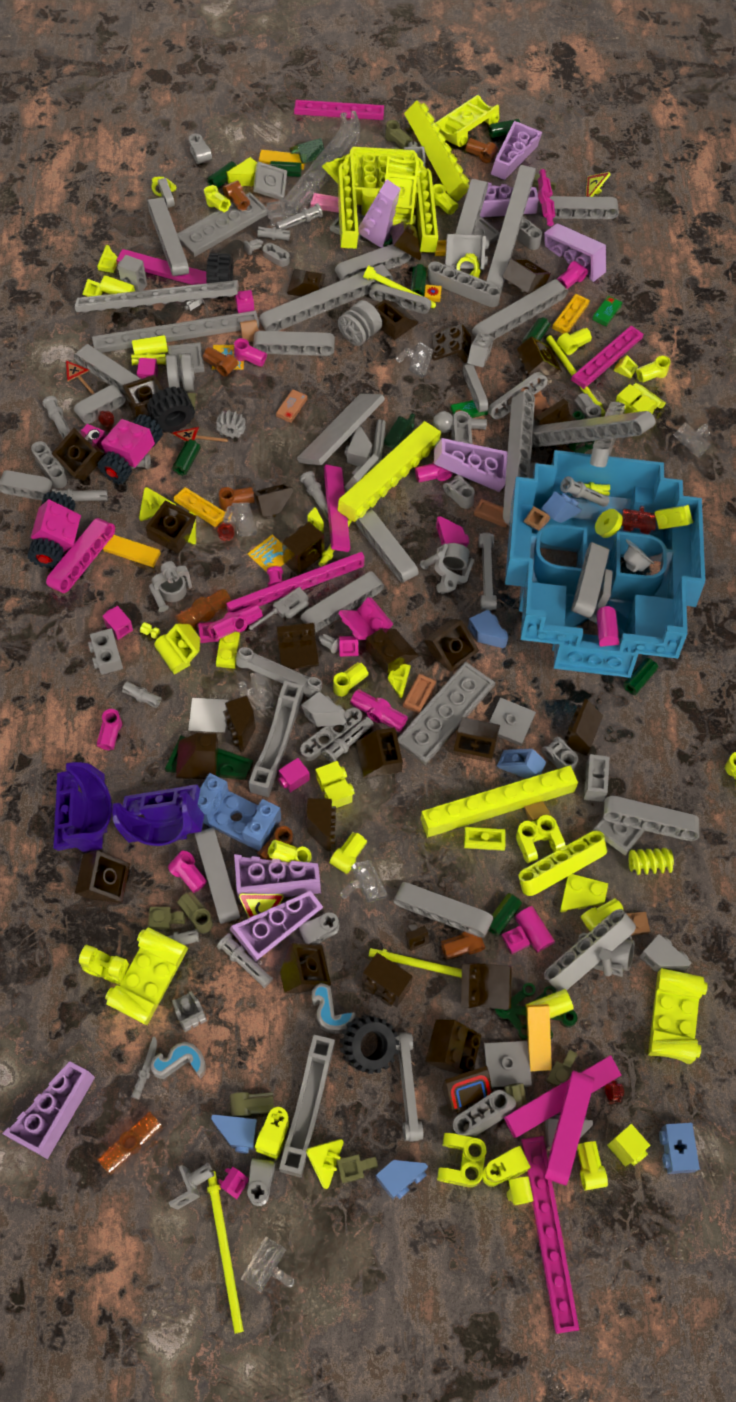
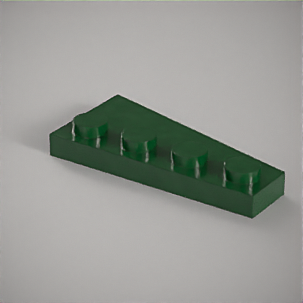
(228, 764)

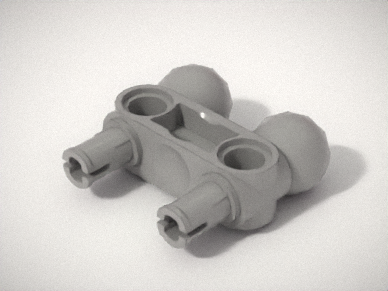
(459, 424)

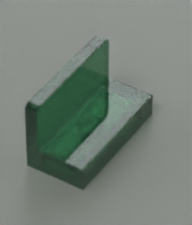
(309, 150)
(399, 431)

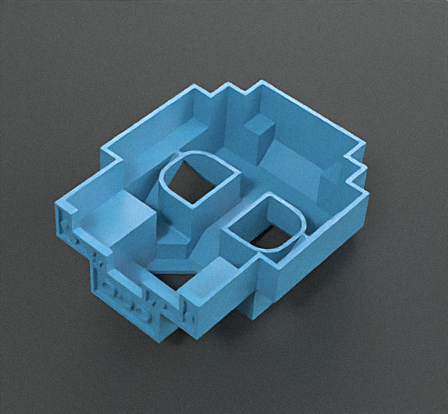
(649, 607)

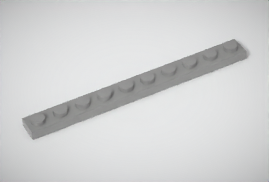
(154, 296)
(174, 331)

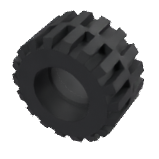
(219, 268)
(171, 409)
(385, 1048)

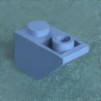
(561, 507)
(487, 630)
(399, 1175)

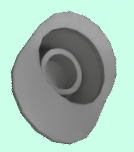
(636, 558)

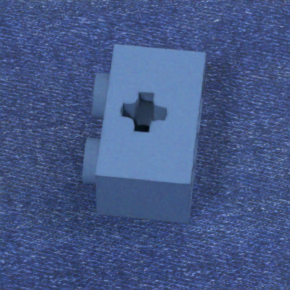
(682, 1136)

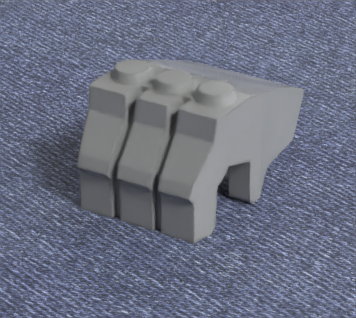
(189, 1011)

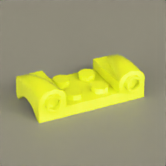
(466, 117)
(403, 175)
(147, 976)
(676, 1015)

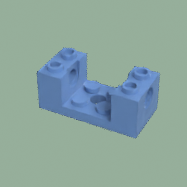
(220, 804)

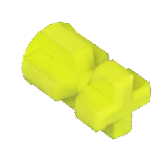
(147, 628)

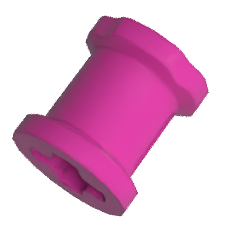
(275, 575)

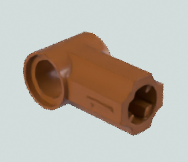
(484, 151)
(235, 193)
(224, 363)
(228, 496)
(283, 830)
(461, 945)

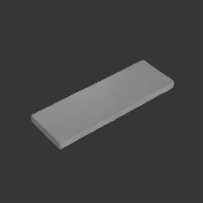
(220, 226)
(340, 429)
(444, 713)

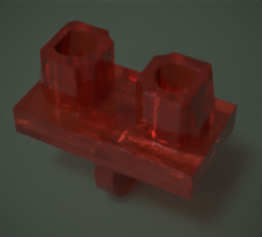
(638, 519)

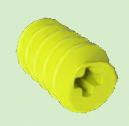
(651, 860)

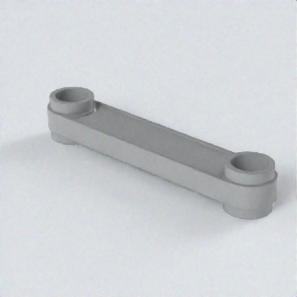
(488, 600)
(247, 659)
(412, 1127)

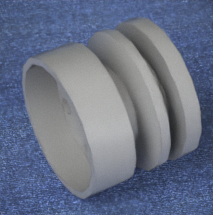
(360, 323)

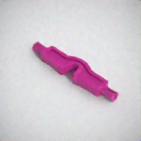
(544, 195)

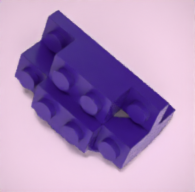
(167, 814)
(82, 816)

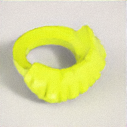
(172, 186)
(473, 259)

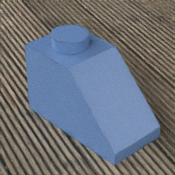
(522, 762)
(237, 1131)

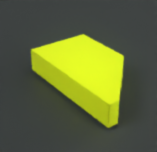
(107, 261)
(399, 679)

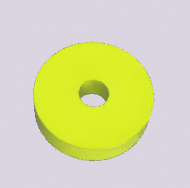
(608, 523)

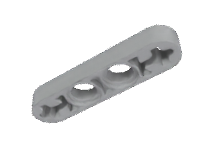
(377, 293)
(475, 388)
(513, 392)
(331, 734)

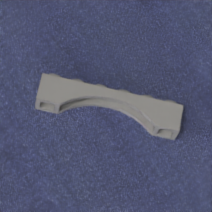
(273, 751)
(307, 1107)

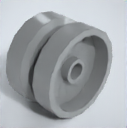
(183, 372)

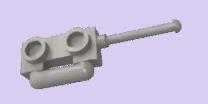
(284, 605)

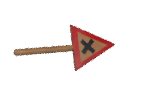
(75, 371)
(188, 434)

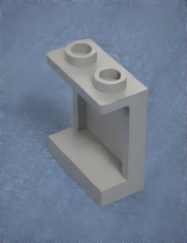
(459, 244)

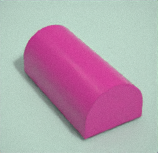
(607, 626)
(534, 929)

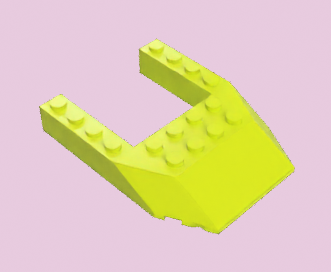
(365, 170)

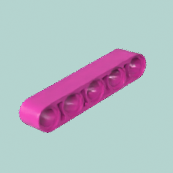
(80, 555)
(569, 1128)

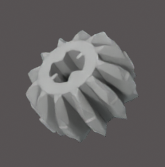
(230, 424)

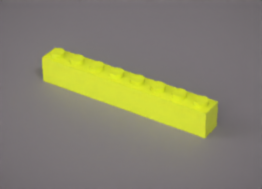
(437, 150)
(388, 472)
(498, 801)

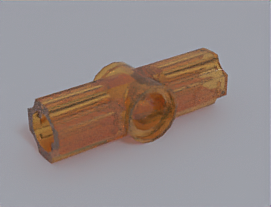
(204, 608)
(118, 1154)

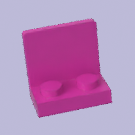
(366, 619)

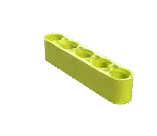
(562, 863)

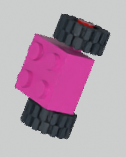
(128, 446)
(53, 529)

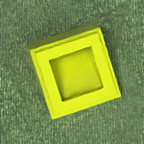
(92, 289)
(626, 367)
(315, 518)

